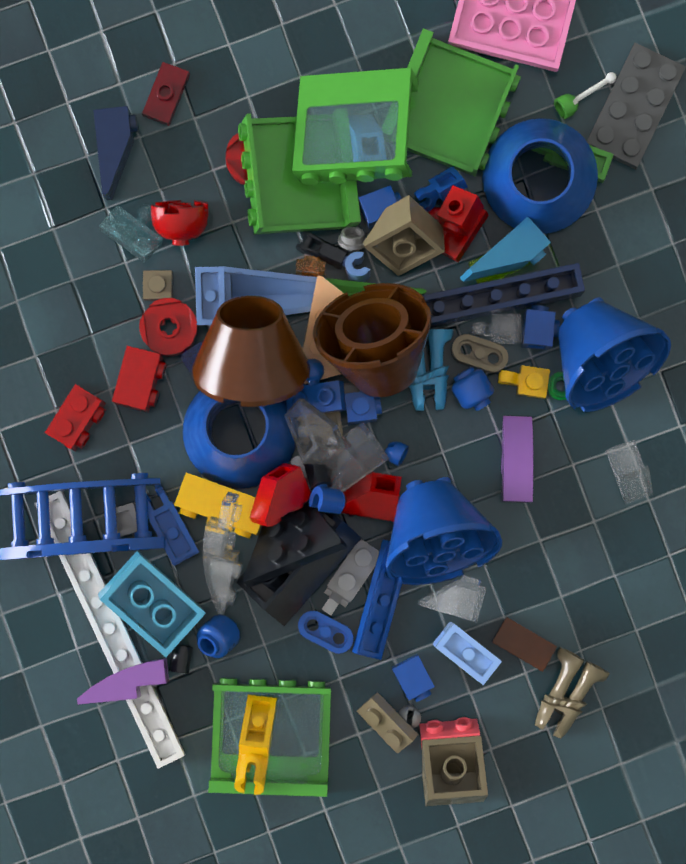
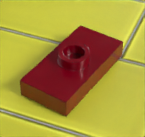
(165, 93)

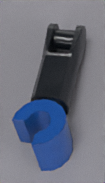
(322, 496)

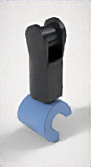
(335, 256)

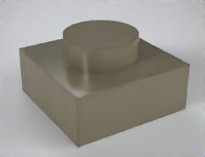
(157, 284)

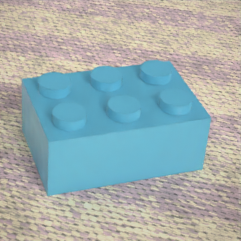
(151, 603)

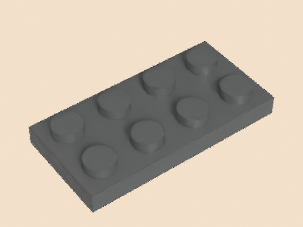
(635, 105)

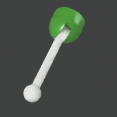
(568, 104)

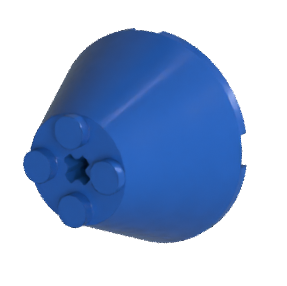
(607, 354)
(438, 534)

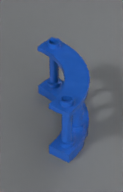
(77, 542)

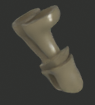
(571, 706)

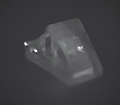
(630, 472)

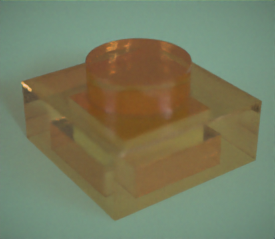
(310, 266)

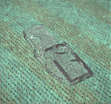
(219, 558)

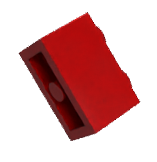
(139, 379)

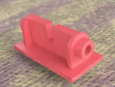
(449, 729)

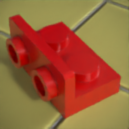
(75, 418)

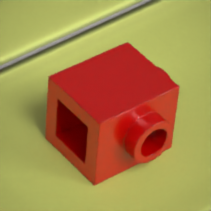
(460, 211)

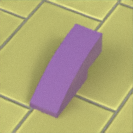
(517, 459)
(127, 682)

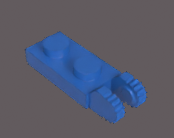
(169, 523)

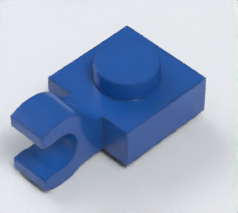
(439, 187)

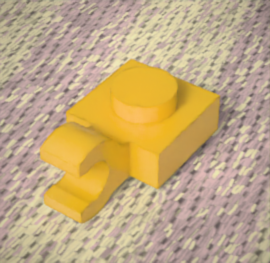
(529, 381)

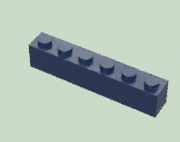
(505, 295)

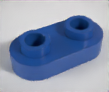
(324, 634)

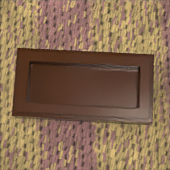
(524, 644)

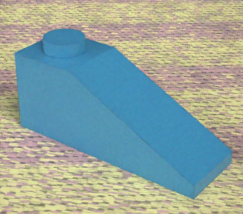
(512, 253)

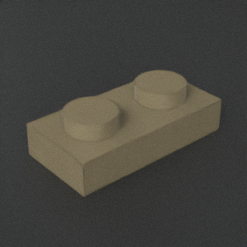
(387, 723)

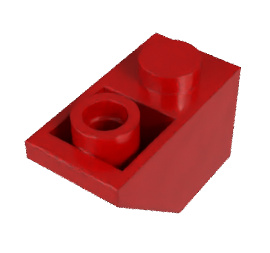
(278, 494)
(373, 496)

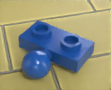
(324, 396)

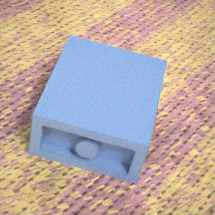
(466, 653)

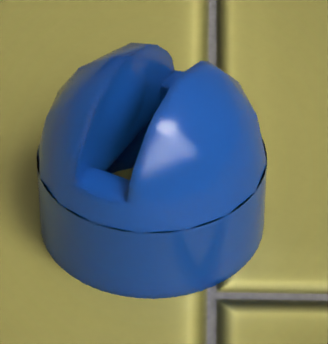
(396, 452)

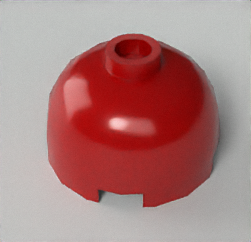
(179, 220)

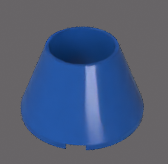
(546, 215)
(235, 470)

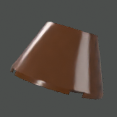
(375, 337)
(250, 354)

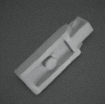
(350, 576)

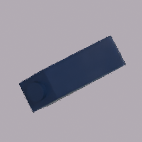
(114, 142)

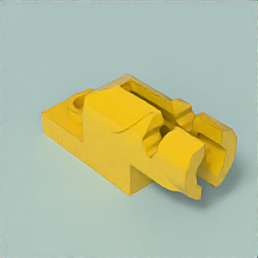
(255, 741)

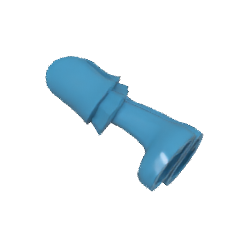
(436, 378)

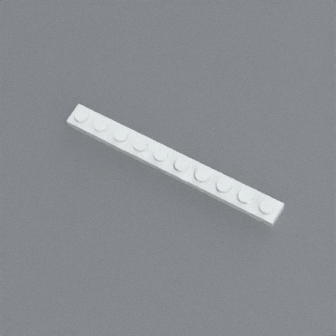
(114, 638)

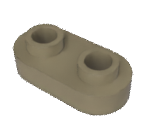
(479, 353)

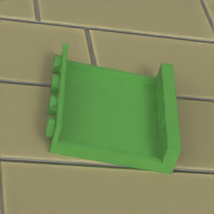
(456, 104)
(276, 194)

